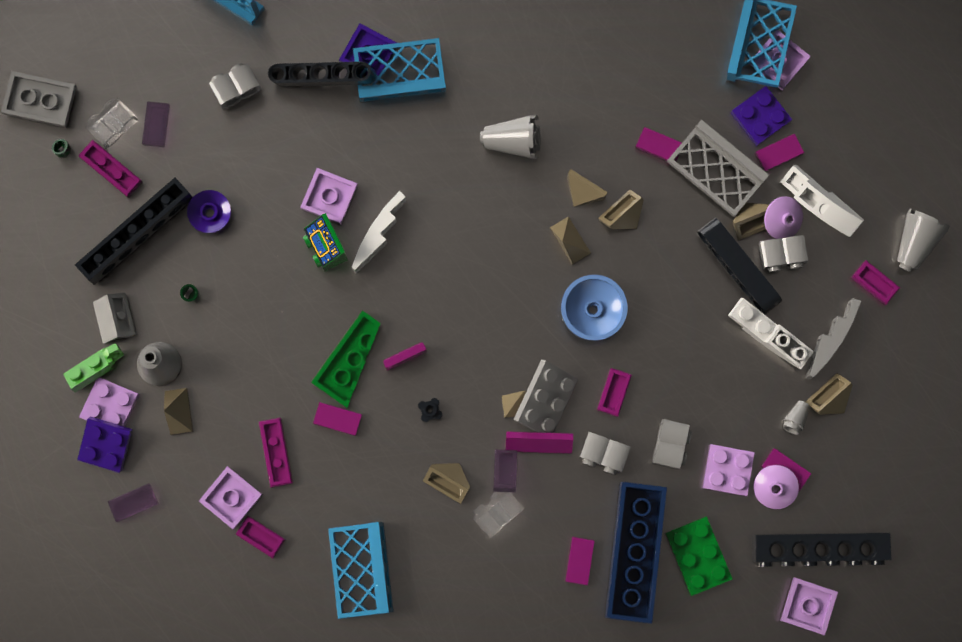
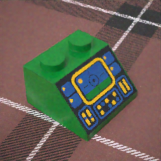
(325, 243)

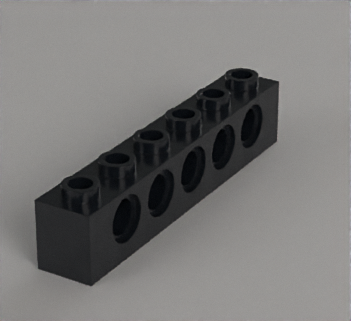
(134, 231)
(879, 543)

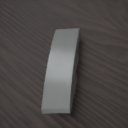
(828, 344)

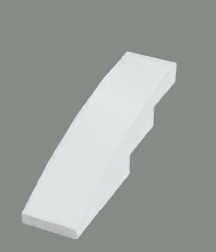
(374, 239)

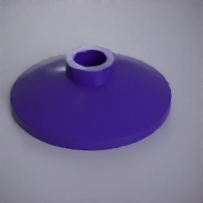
(206, 201)

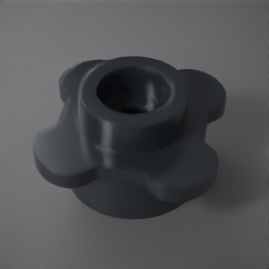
(424, 406)

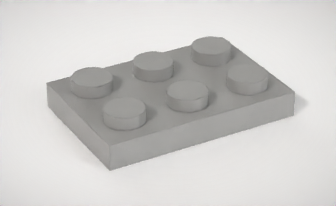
(38, 99)
(545, 398)

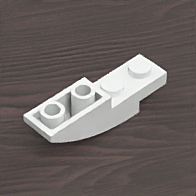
(820, 202)
(770, 334)

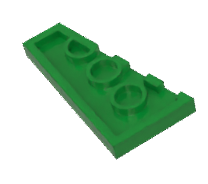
(343, 367)

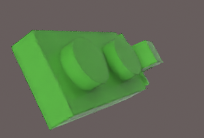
(93, 367)

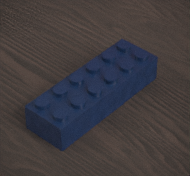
(636, 552)

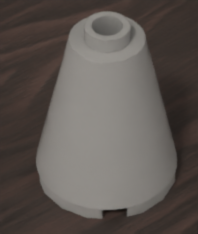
(513, 137)
(919, 239)
(159, 363)

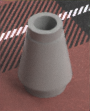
(796, 419)

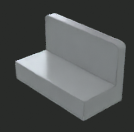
(114, 317)

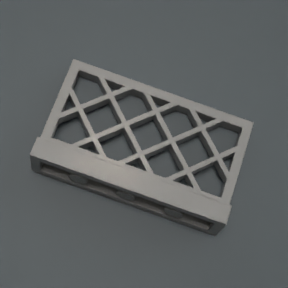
(732, 157)

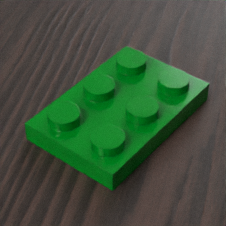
(698, 556)

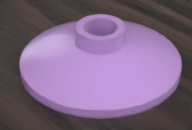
(777, 214)
(779, 476)

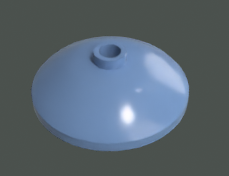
(596, 292)

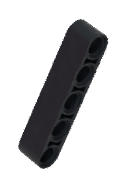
(312, 71)
(739, 266)

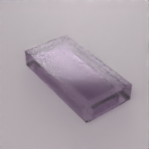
(155, 124)
(505, 471)
(133, 502)

